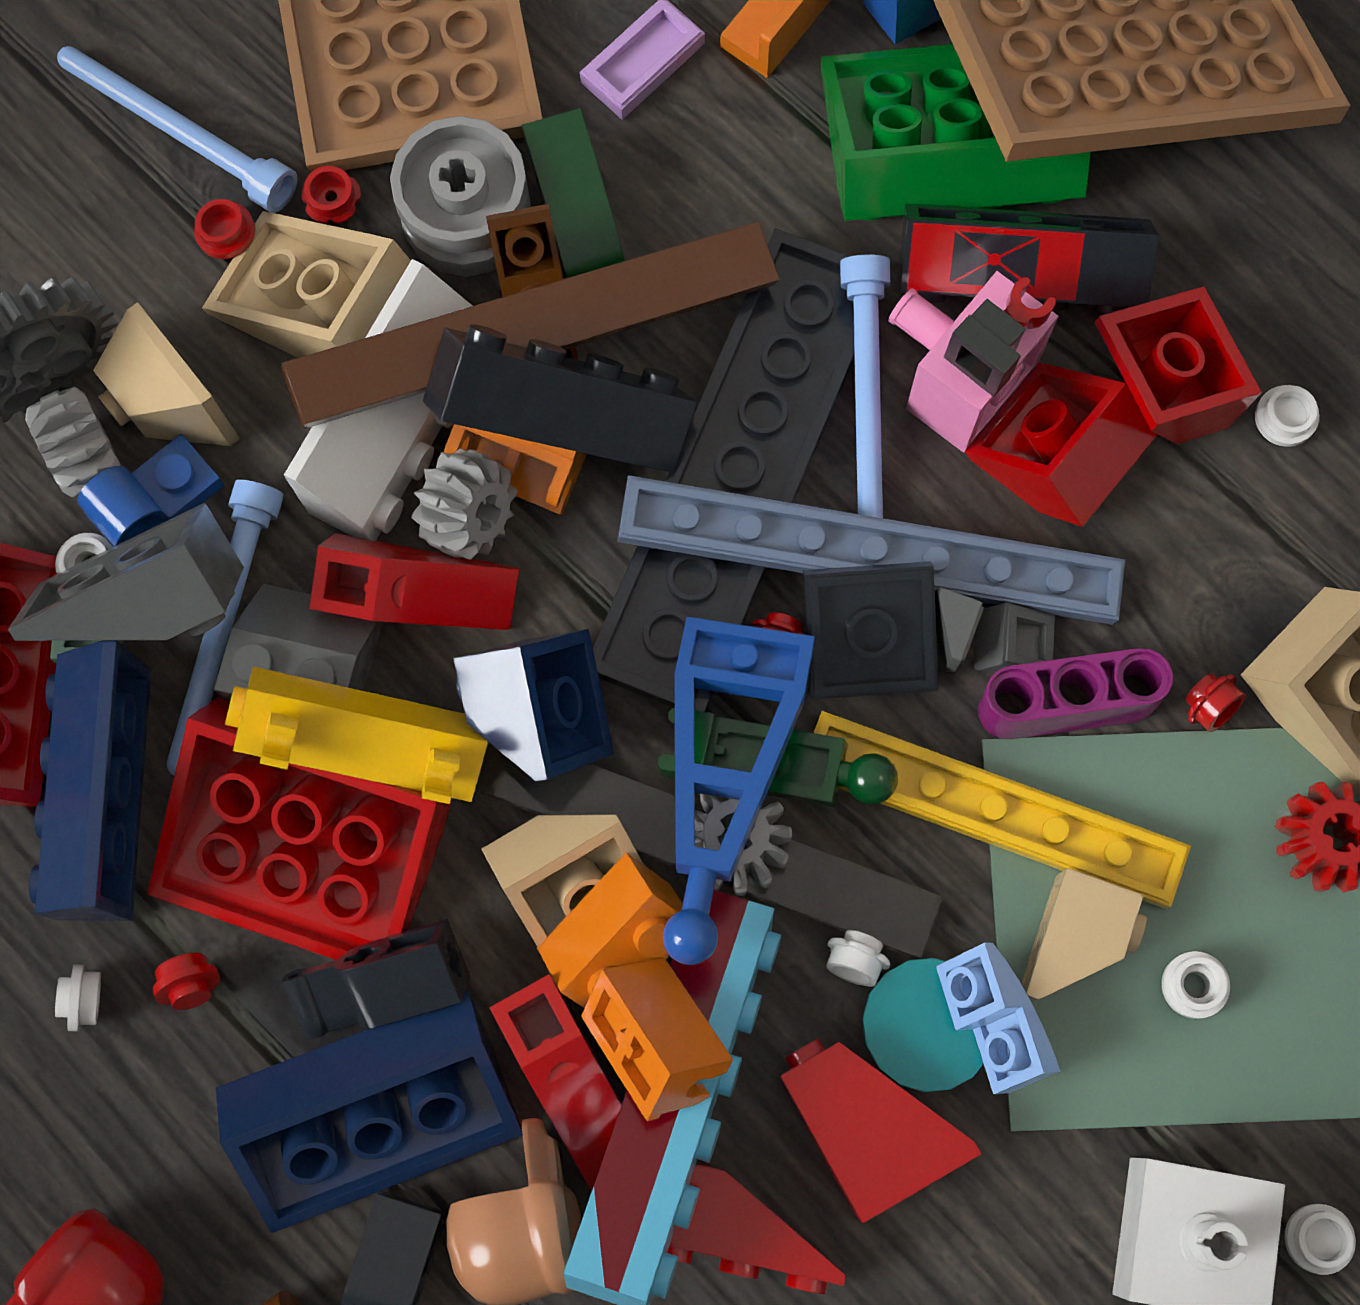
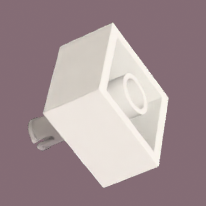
(1197, 1236)

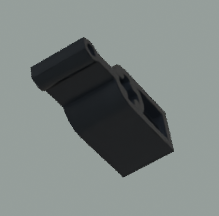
(380, 982)
(394, 1252)

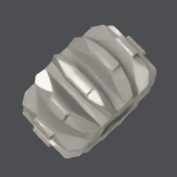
(70, 438)
(464, 503)
(760, 844)

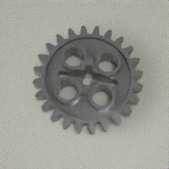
(49, 339)

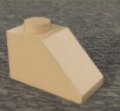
(1082, 932)

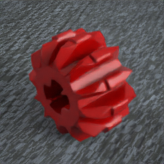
(1316, 849)

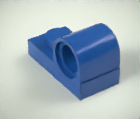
(157, 491)

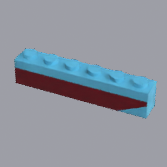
(649, 1164)

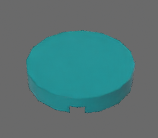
(913, 1031)

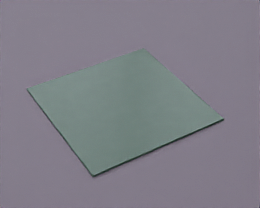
(1291, 953)

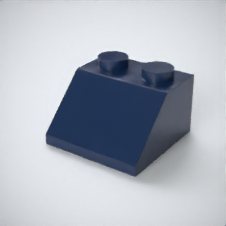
(538, 702)

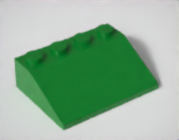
(916, 134)

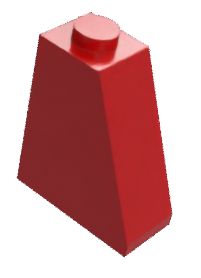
(870, 1129)

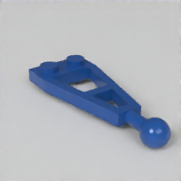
(740, 663)

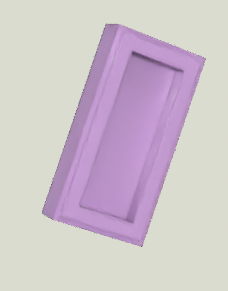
(642, 58)

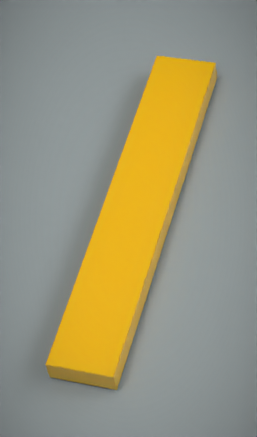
(1019, 816)

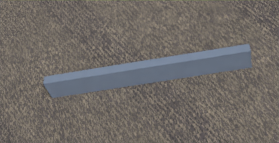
(819, 538)

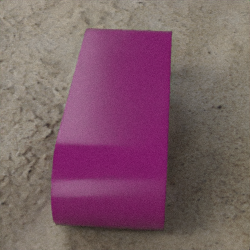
(1096, 674)

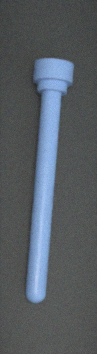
(267, 181)
(865, 283)
(252, 510)

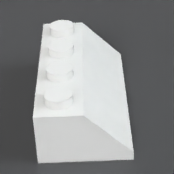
(362, 463)

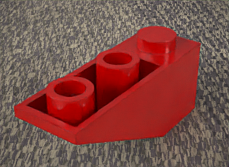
(411, 585)
(561, 1070)
(748, 1236)

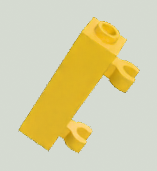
(356, 734)

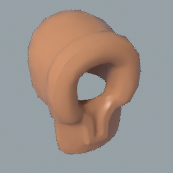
(518, 1240)

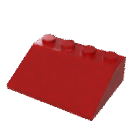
(291, 849)

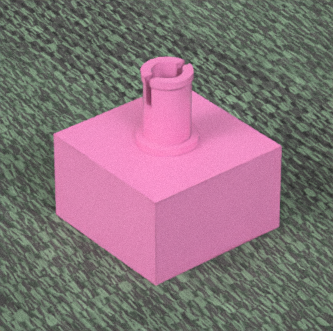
(940, 391)

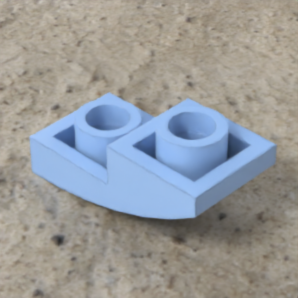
(992, 1002)

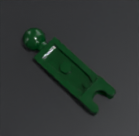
(809, 768)

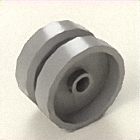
(449, 183)

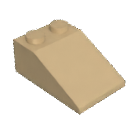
(307, 284)
(1313, 681)

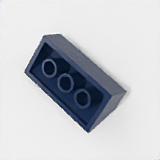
(92, 785)
(365, 1113)

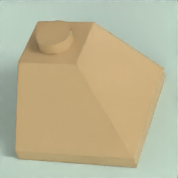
(157, 387)
(555, 864)

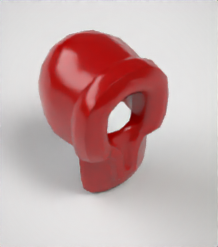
(89, 1265)

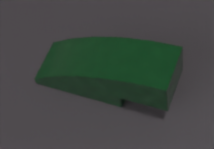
(575, 192)

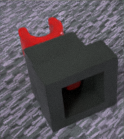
(988, 338)

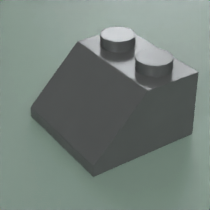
(289, 638)

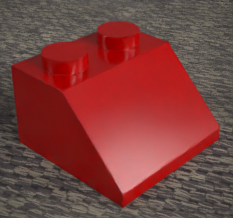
(1180, 364)
(1063, 441)

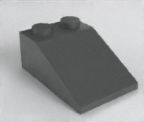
(140, 589)

